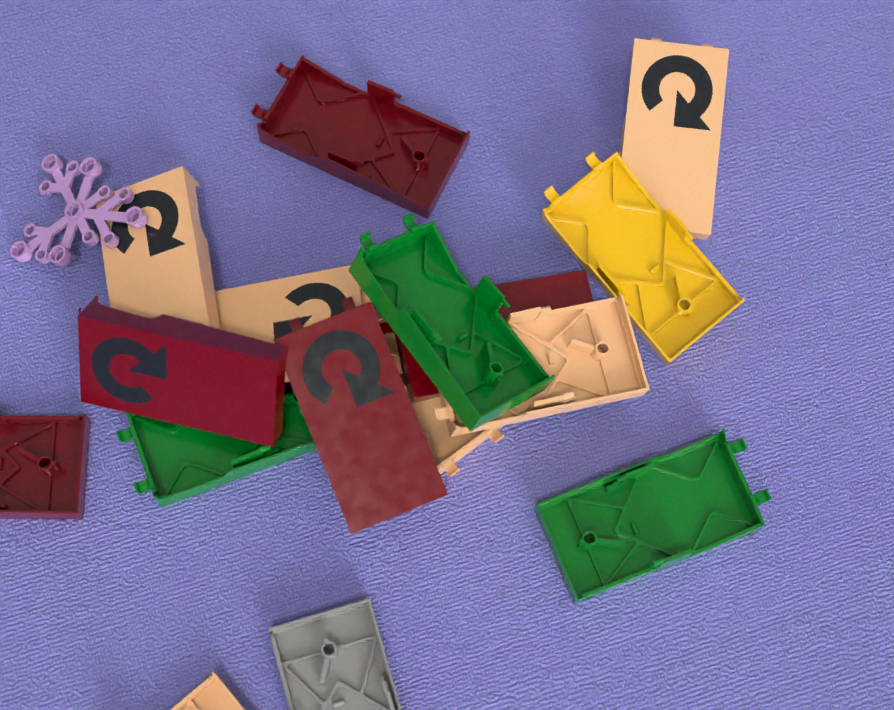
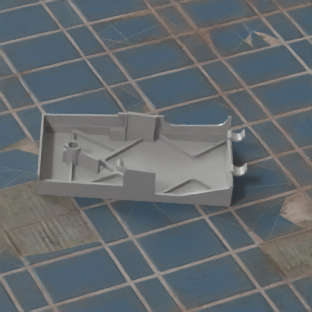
(335, 661)

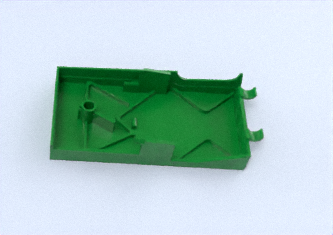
(448, 324)
(192, 461)
(650, 516)

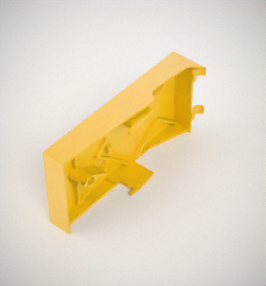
(640, 253)

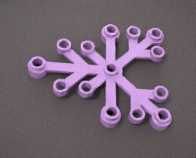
(76, 213)

